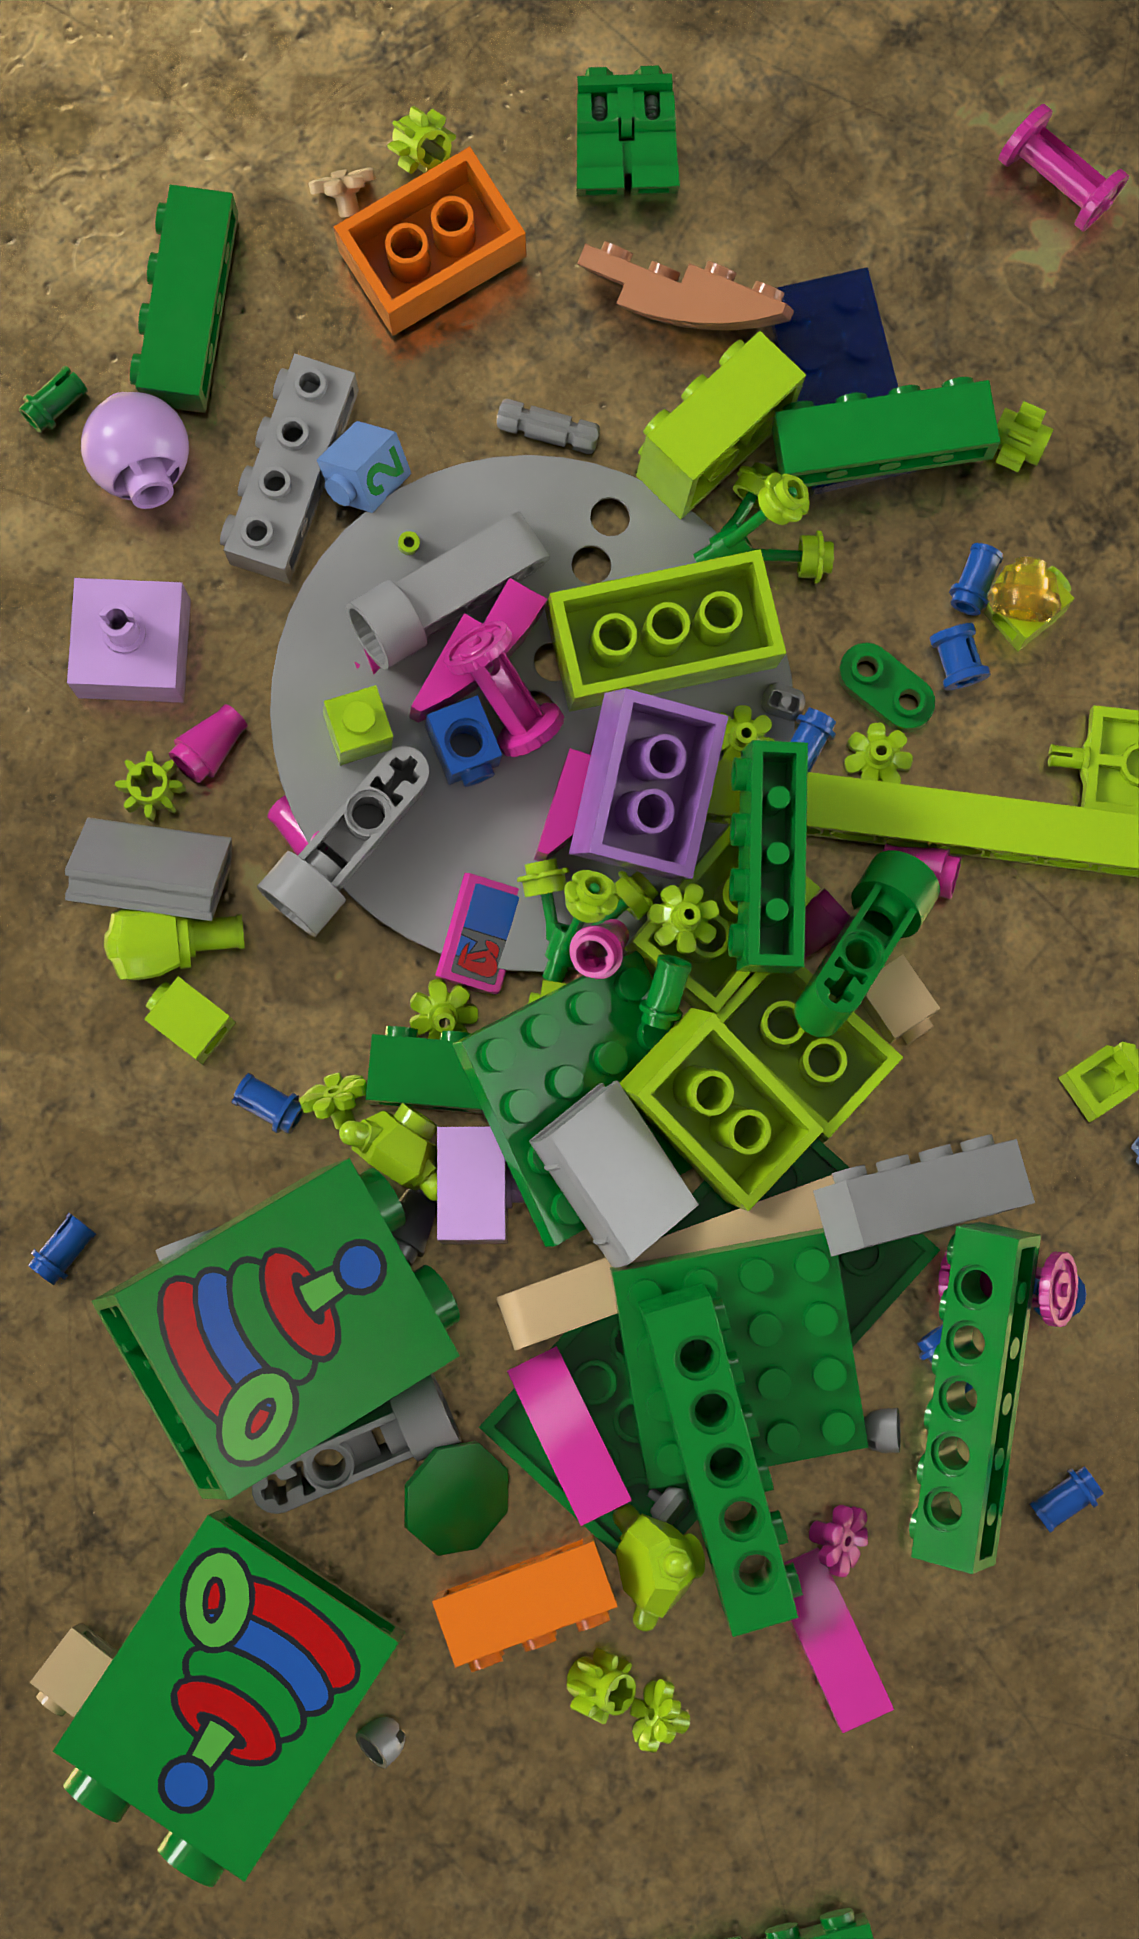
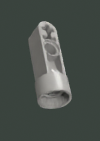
(400, 615)
(309, 884)
(410, 1425)

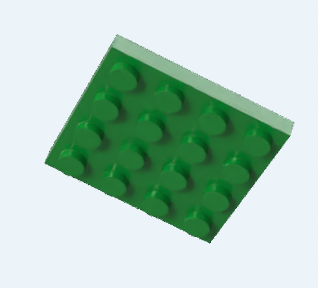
(549, 1058)
(790, 1342)

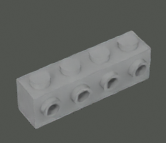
(286, 478)
(923, 1195)

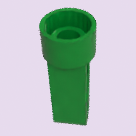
(887, 906)

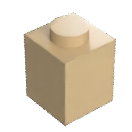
(900, 1002)
(72, 1670)

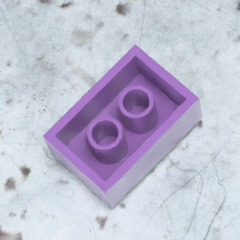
(648, 784)

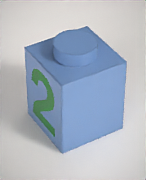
(364, 466)

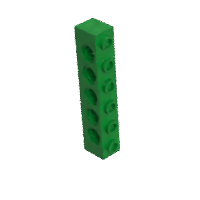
(988, 1429)
(747, 1599)

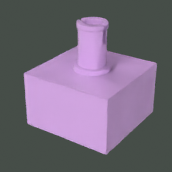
(129, 640)
(473, 1187)

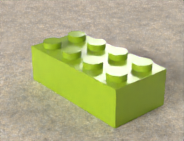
(665, 629)

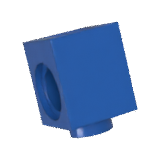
(470, 719)

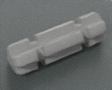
(548, 426)

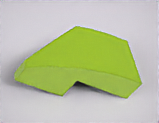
(1103, 1079)

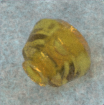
(1025, 591)

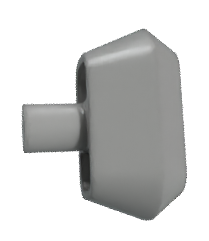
(783, 701)
(669, 1504)

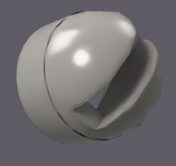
(883, 1430)
(381, 1741)

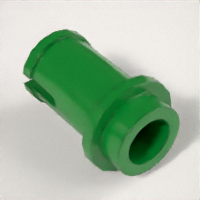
(52, 399)
(666, 992)

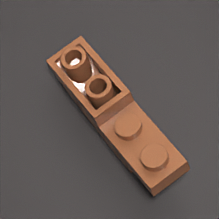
(701, 301)

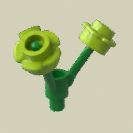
(781, 501)
(589, 899)

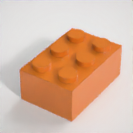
(431, 241)
(525, 1604)

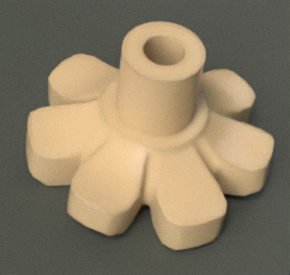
(344, 188)

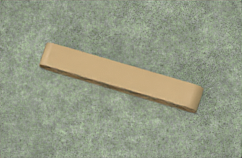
(588, 1292)

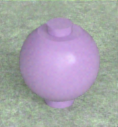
(135, 448)

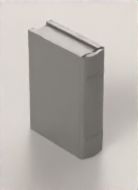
(148, 869)
(614, 1173)

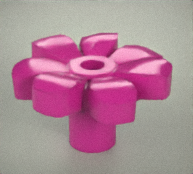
(841, 1538)

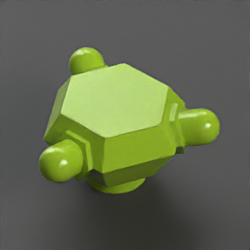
(397, 1147)
(655, 1564)

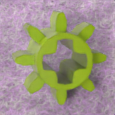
(421, 140)
(1022, 436)
(139, 776)
(601, 1685)

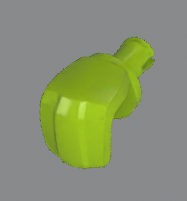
(154, 943)

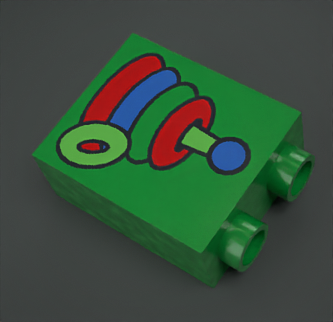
(281, 1327)
(225, 1699)

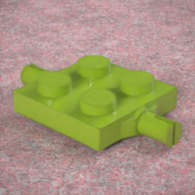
(1106, 760)

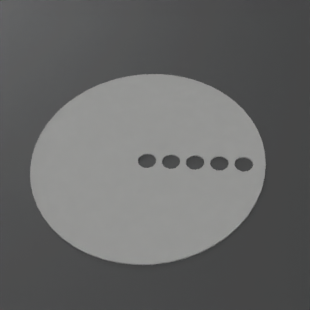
(499, 822)

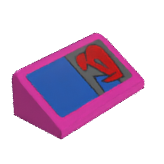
(478, 934)

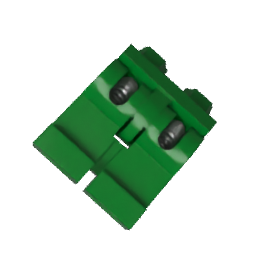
(626, 109)

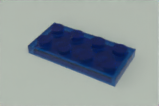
(837, 344)

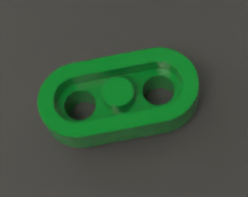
(882, 690)

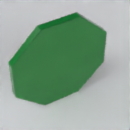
(456, 1498)

